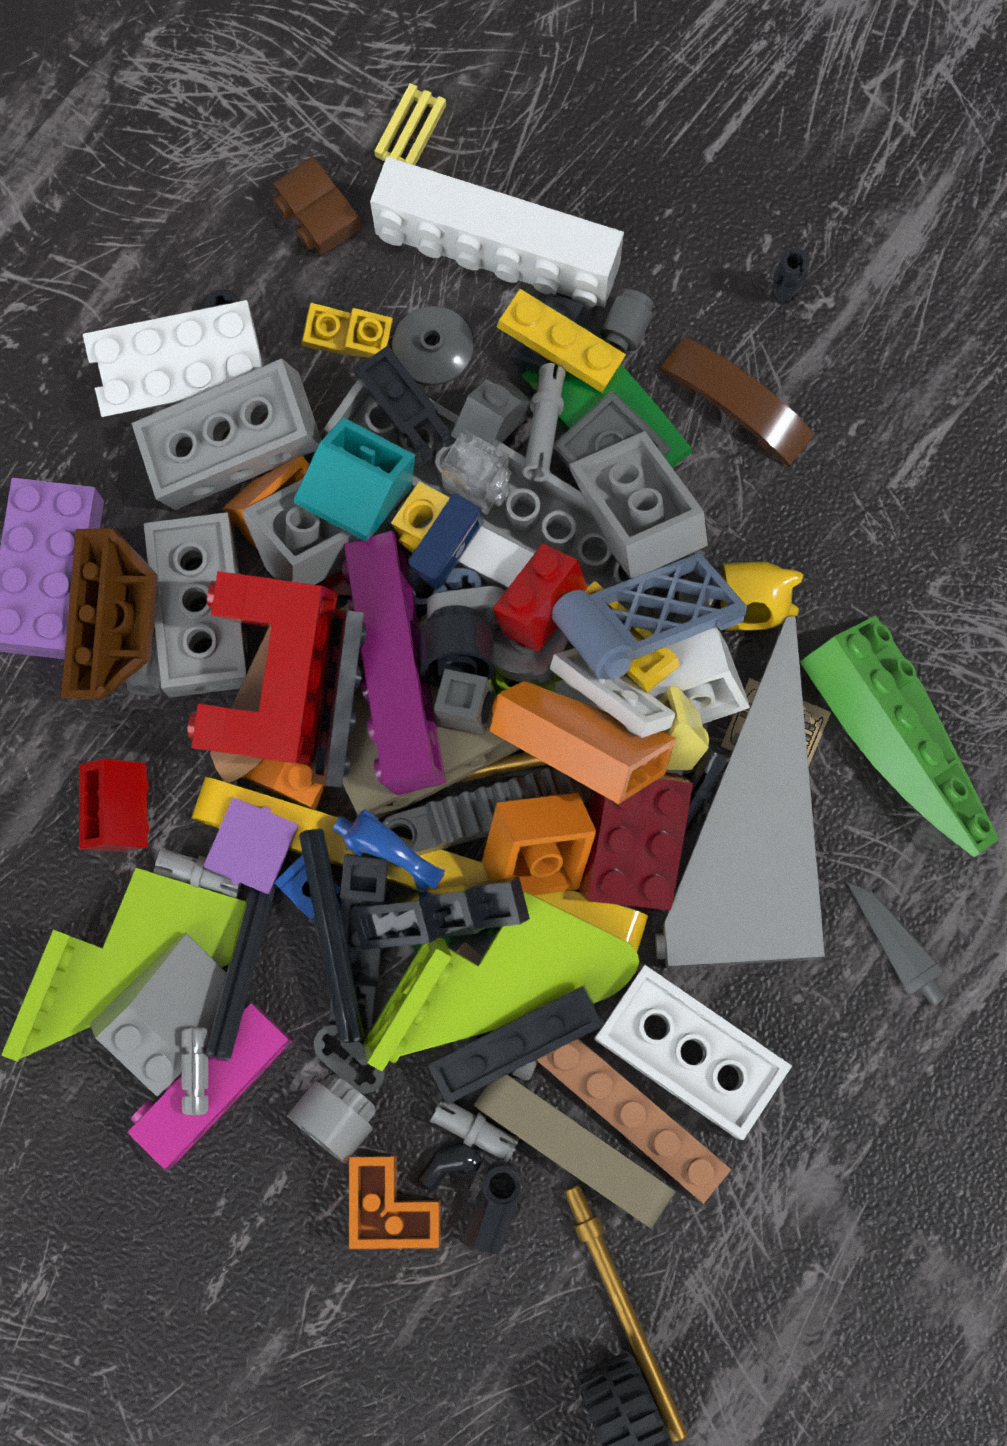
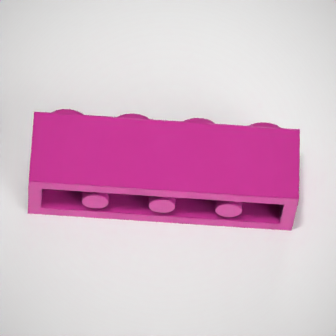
(168, 1132)

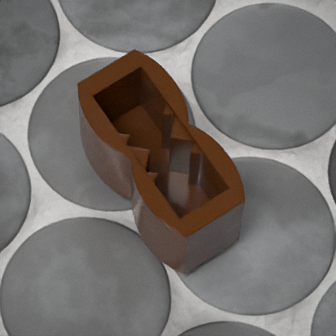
(316, 207)

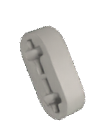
(478, 598)

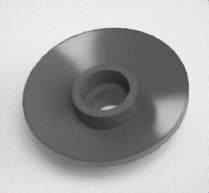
(439, 362)

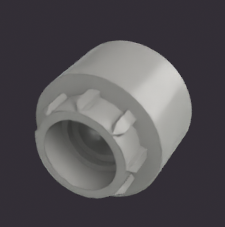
(334, 1116)

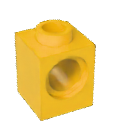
(420, 505)

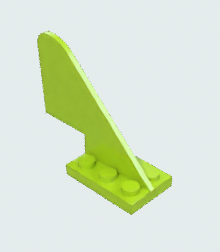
(523, 969)
(82, 980)

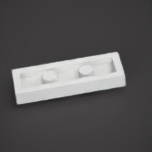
(618, 696)

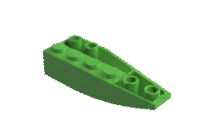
(899, 730)

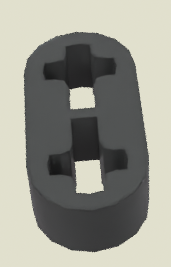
(342, 1067)

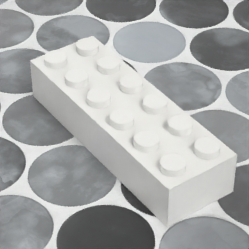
(496, 233)

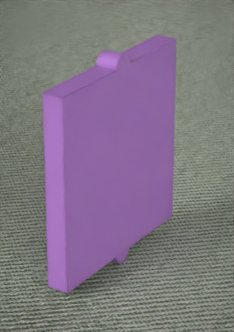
(251, 845)

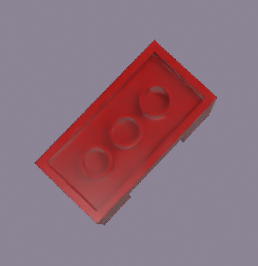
(293, 670)

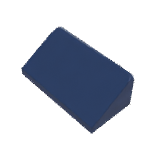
(446, 540)

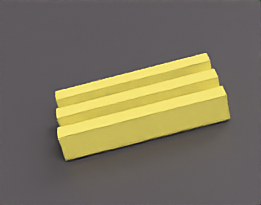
(424, 99)

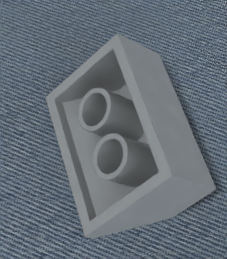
(297, 542)

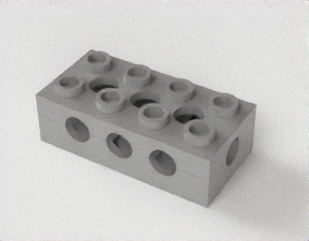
(207, 419)
(177, 629)

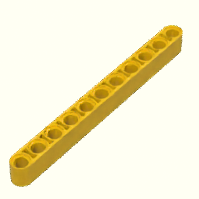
(459, 870)

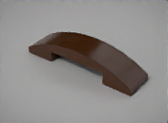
(740, 397)

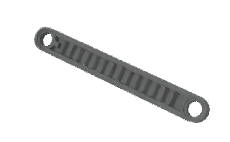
(471, 813)

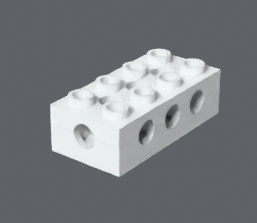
(721, 1044)

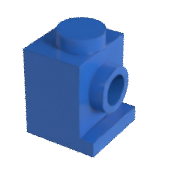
(293, 883)

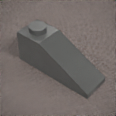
(494, 411)

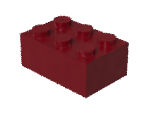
(637, 845)

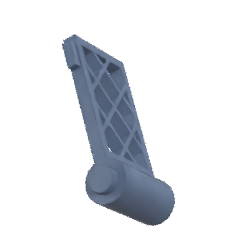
(604, 634)

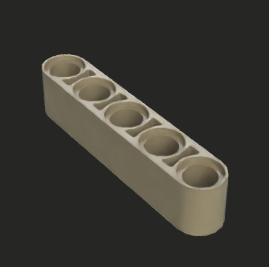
(575, 1149)

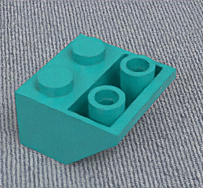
(355, 479)

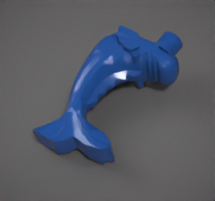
(376, 839)

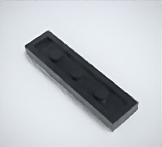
(336, 711)
(516, 1044)

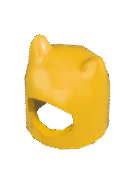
(764, 590)

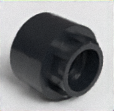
(455, 641)

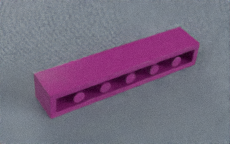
(398, 696)

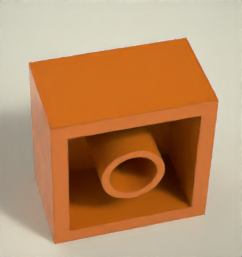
(540, 842)

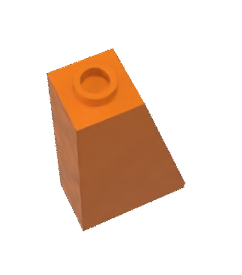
(580, 740)

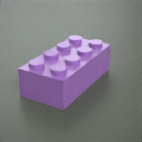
(39, 562)

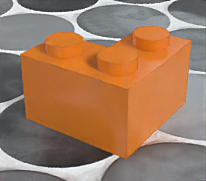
(379, 1218)

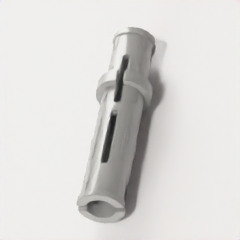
(546, 408)

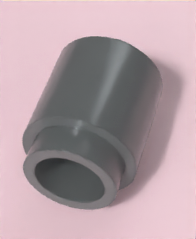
(627, 320)

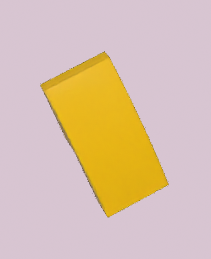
(345, 332)

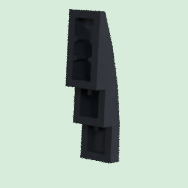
(440, 913)

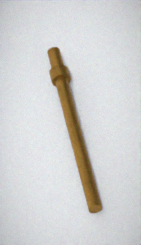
(590, 1231)

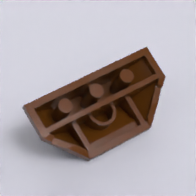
(107, 614)

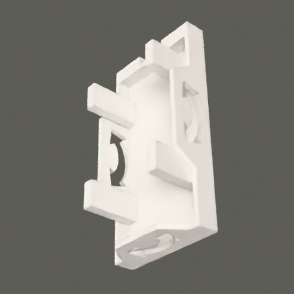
(172, 357)

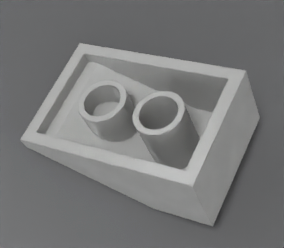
(640, 505)
(149, 1015)

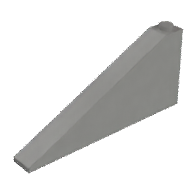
(754, 863)

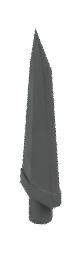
(908, 957)

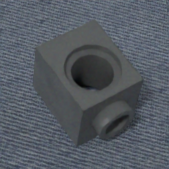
(464, 701)

